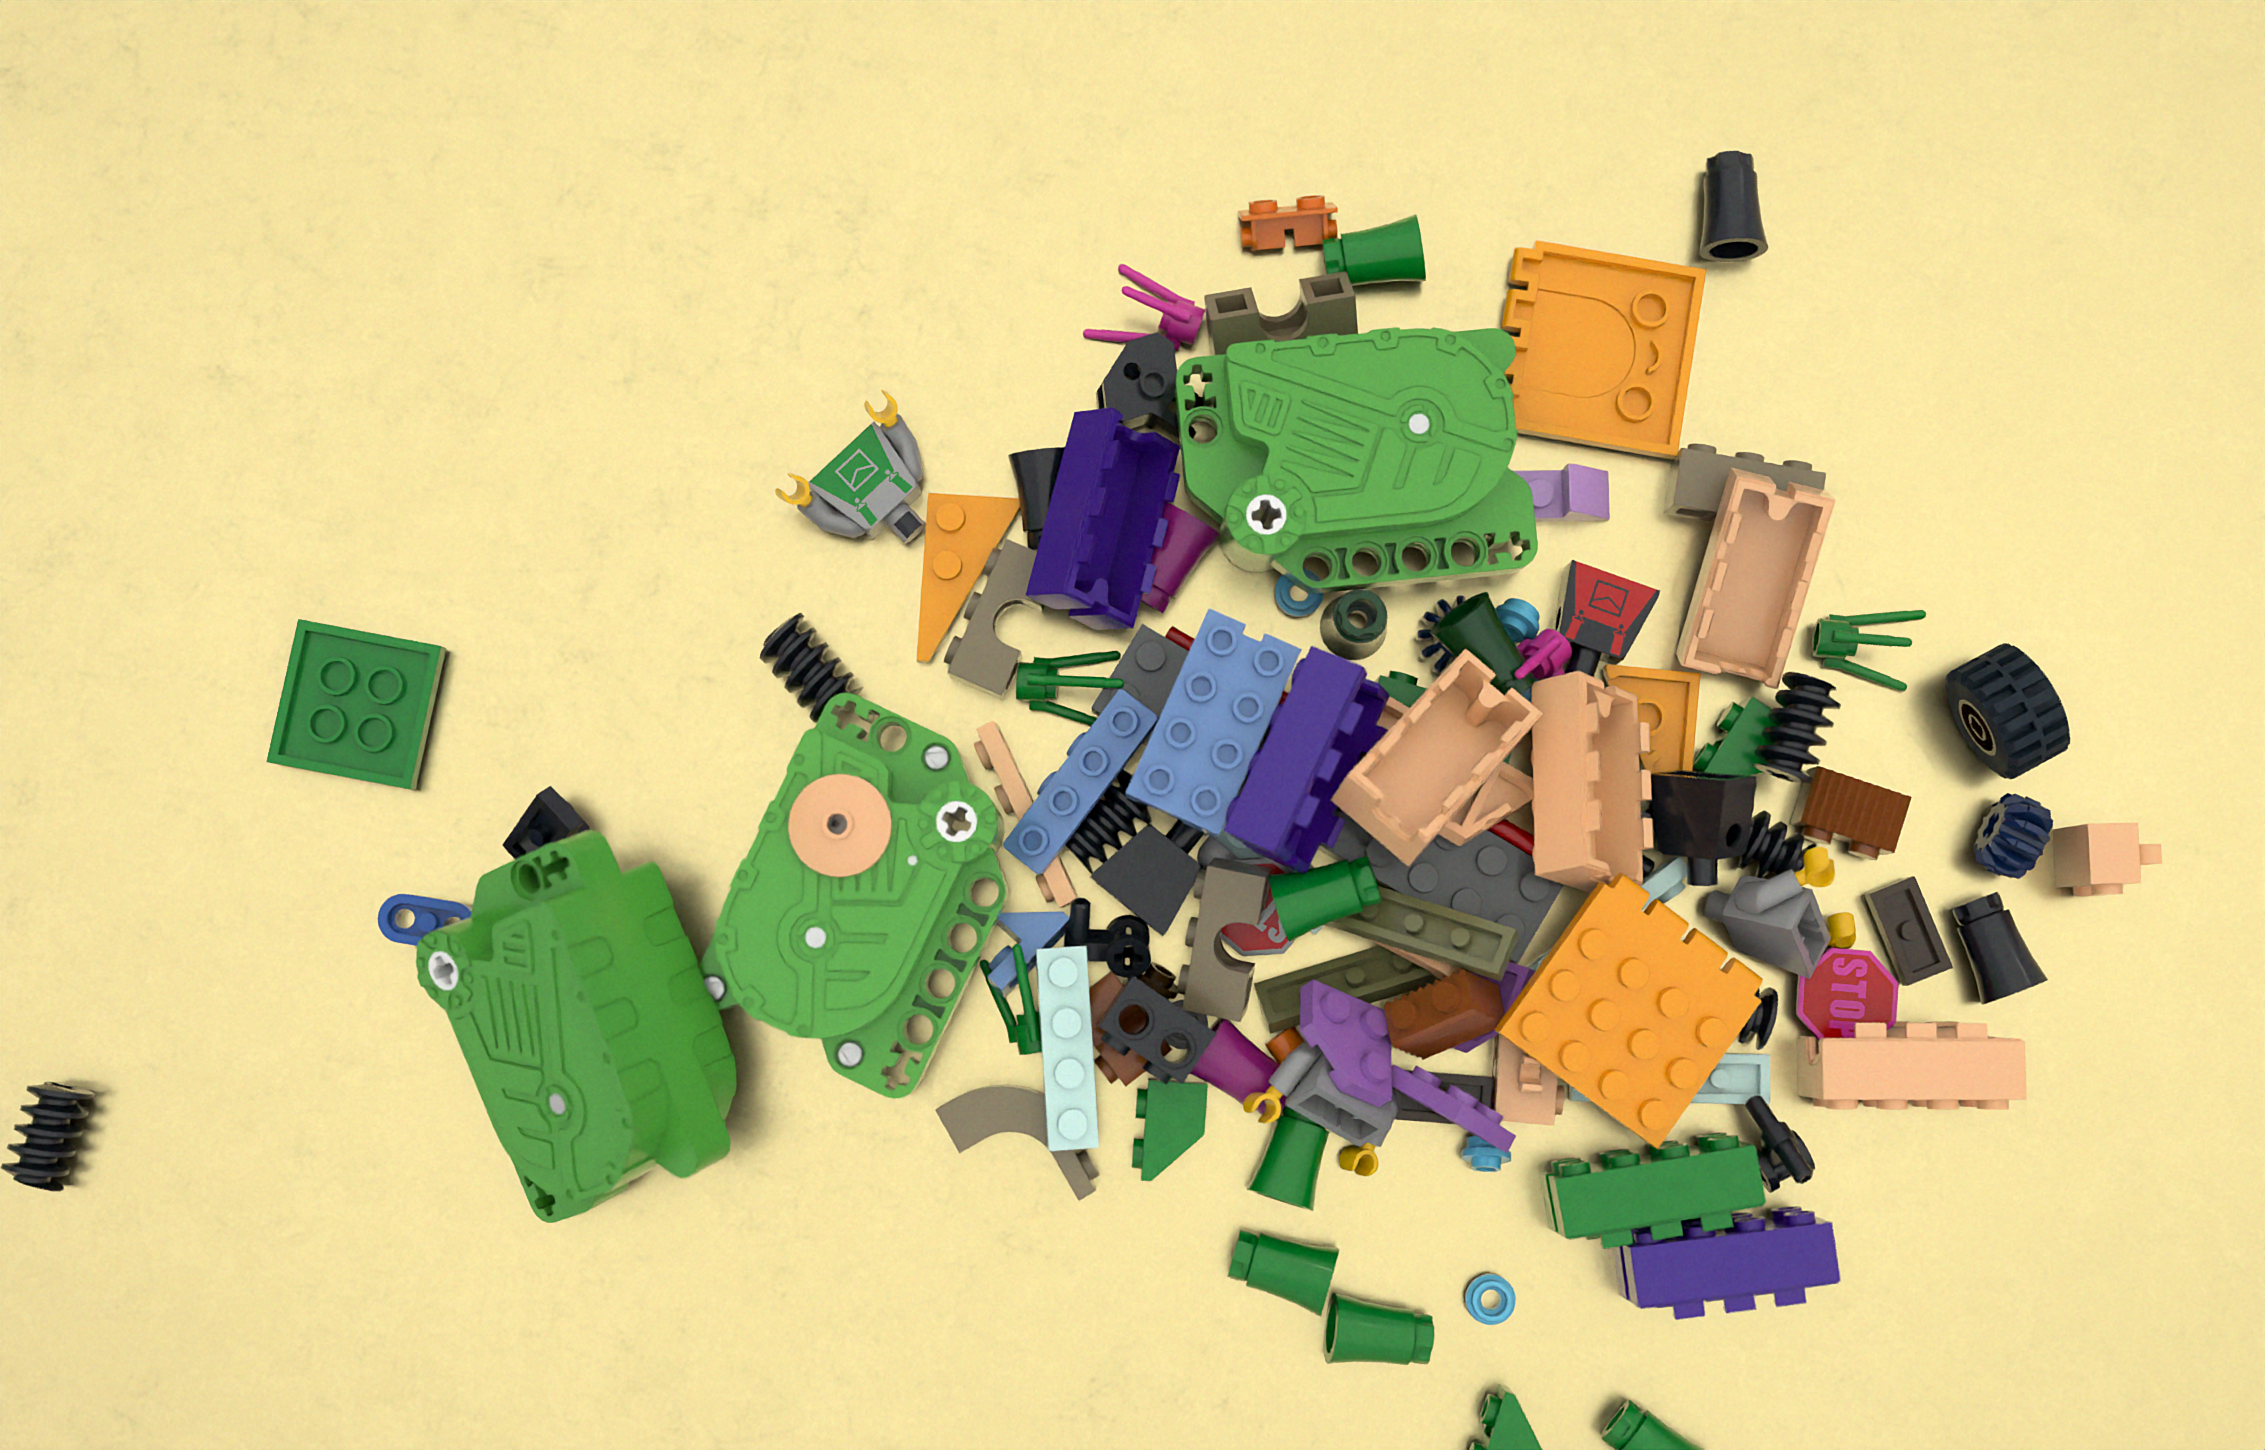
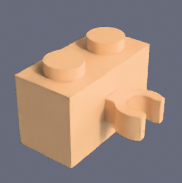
(2100, 857)
(1523, 1087)

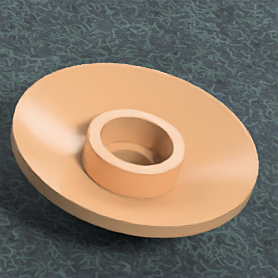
(866, 831)

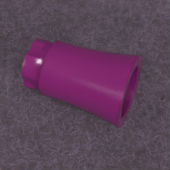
(1182, 549)
(1236, 1065)

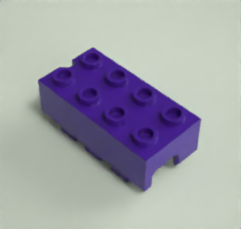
(1104, 521)
(1306, 758)
(1729, 1263)

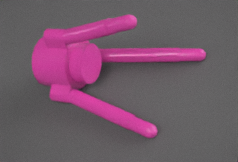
(1179, 317)
(1544, 655)

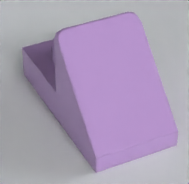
(1569, 493)

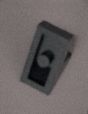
(544, 822)

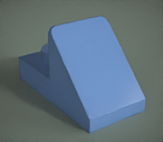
(1032, 932)

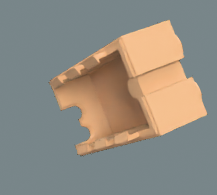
(1754, 577)
(1435, 757)
(1588, 782)
(1913, 1062)

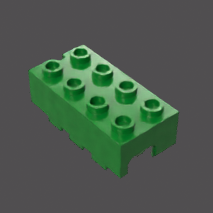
(1653, 1189)

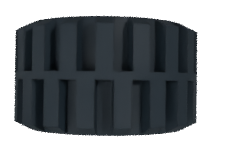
(2007, 711)

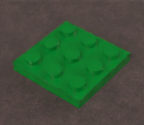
(356, 704)

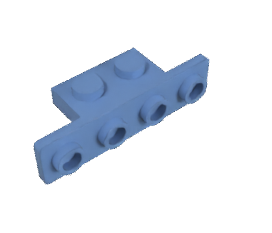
(1081, 781)

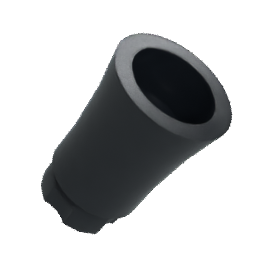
(1731, 209)
(1035, 480)
(1996, 949)

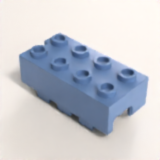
(1212, 723)

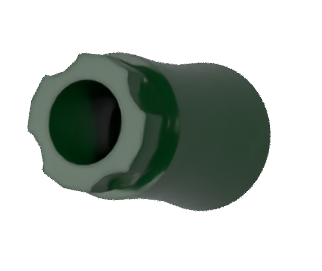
(1479, 629)
(1343, 637)

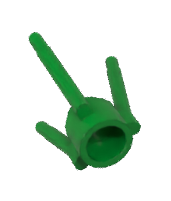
(1836, 639)
(1041, 681)
(1027, 1030)

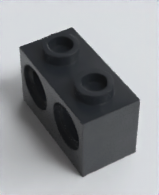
(1161, 1020)

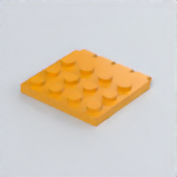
(1601, 347)
(1632, 1008)

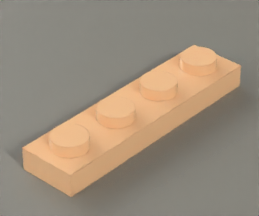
(1016, 797)

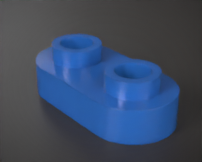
(428, 914)

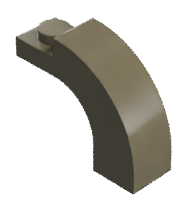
(1012, 1109)

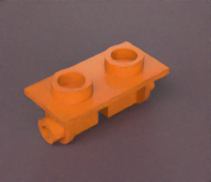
(1306, 219)

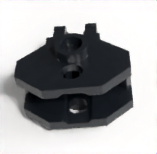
(1145, 397)

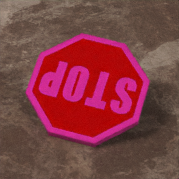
(1844, 991)

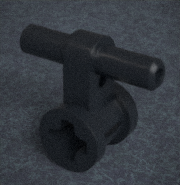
(1109, 943)
(1782, 1148)

